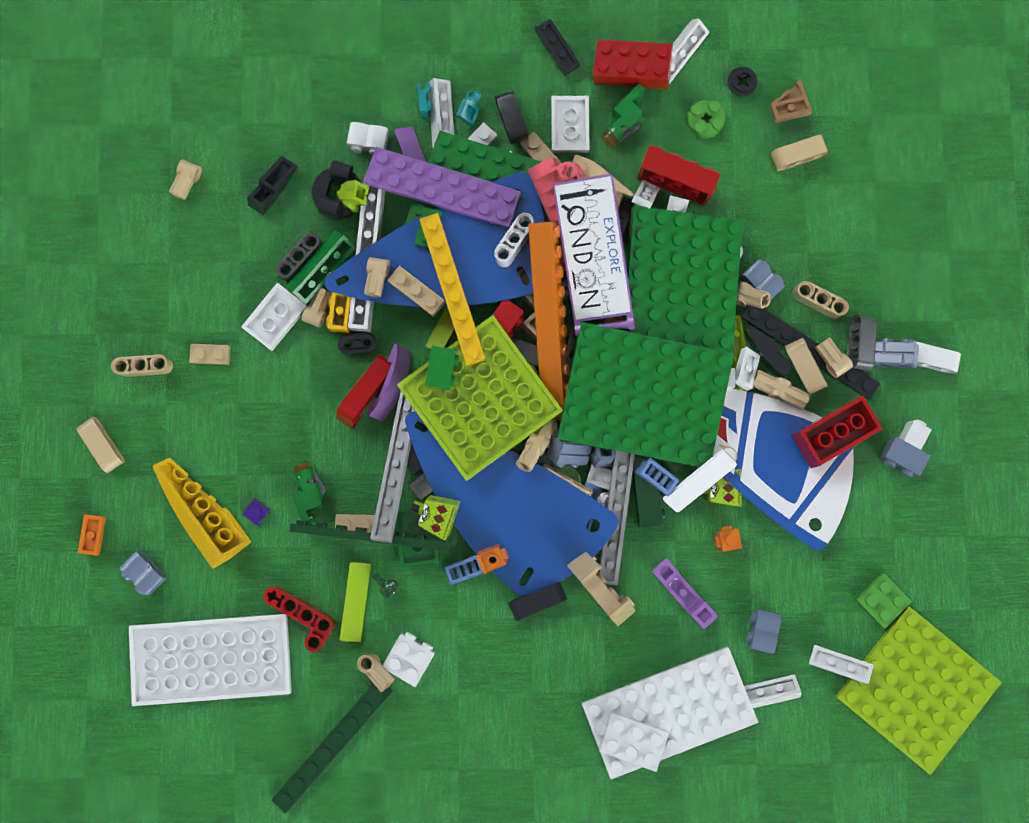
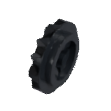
(742, 73)

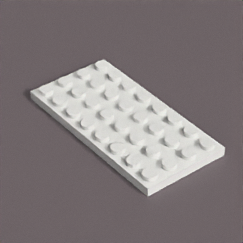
(209, 659)
(689, 701)

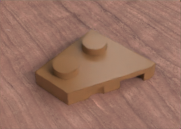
(791, 104)

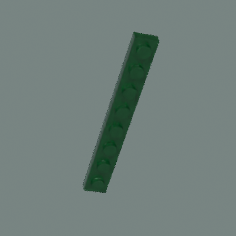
(362, 534)
(330, 747)

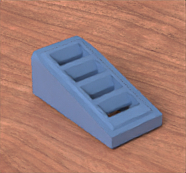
(640, 471)
(450, 573)

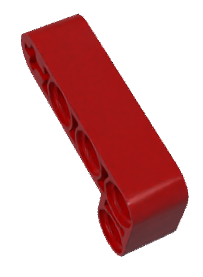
(352, 406)
(298, 615)

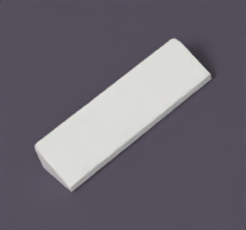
(686, 45)
(441, 105)
(700, 480)
(774, 693)

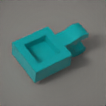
(424, 103)
(468, 110)

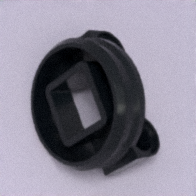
(338, 174)

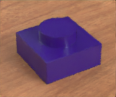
(256, 512)

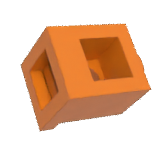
(496, 551)

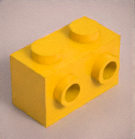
(339, 313)

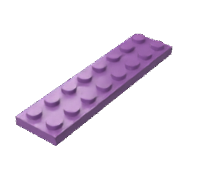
(442, 187)

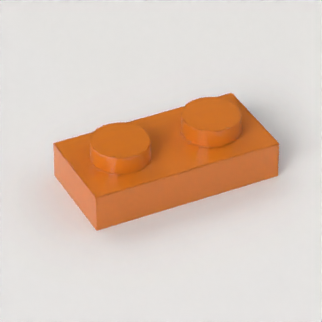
(91, 535)

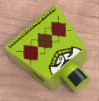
(724, 493)
(436, 514)

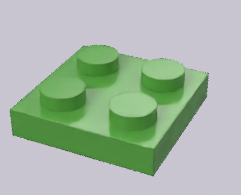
(883, 600)

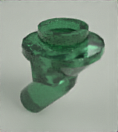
(387, 588)

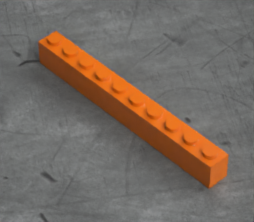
(549, 309)

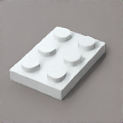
(570, 124)
(274, 317)
(633, 741)

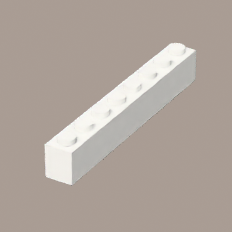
(368, 233)

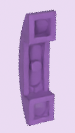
(390, 392)
(684, 593)

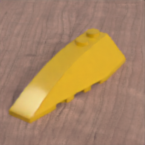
(206, 522)

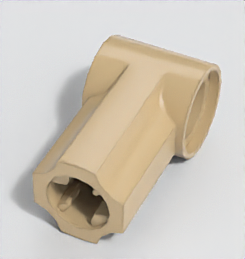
(186, 175)
(377, 271)
(751, 296)
(315, 311)
(836, 362)
(376, 673)

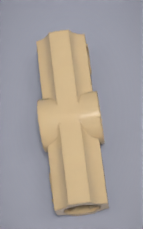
(780, 389)
(536, 446)

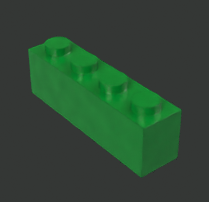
(319, 266)

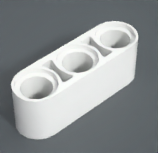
(513, 249)
(938, 358)

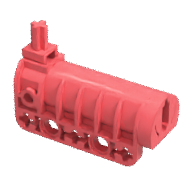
(543, 177)

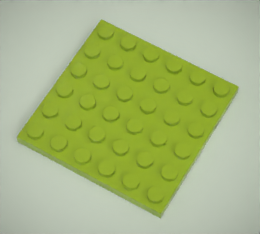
(488, 407)
(919, 690)

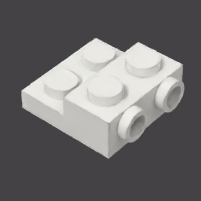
(409, 658)

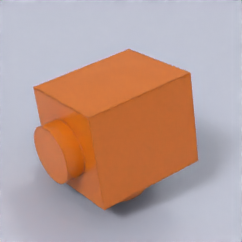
(727, 539)

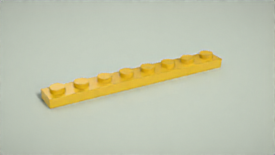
(452, 289)

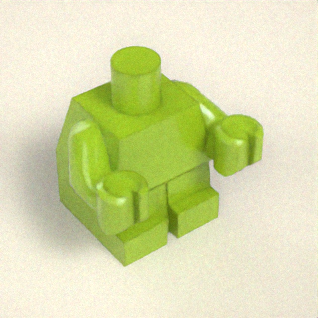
(353, 194)

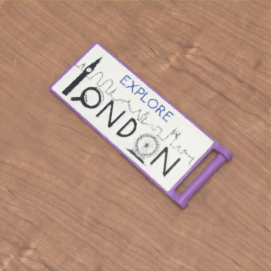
(594, 250)

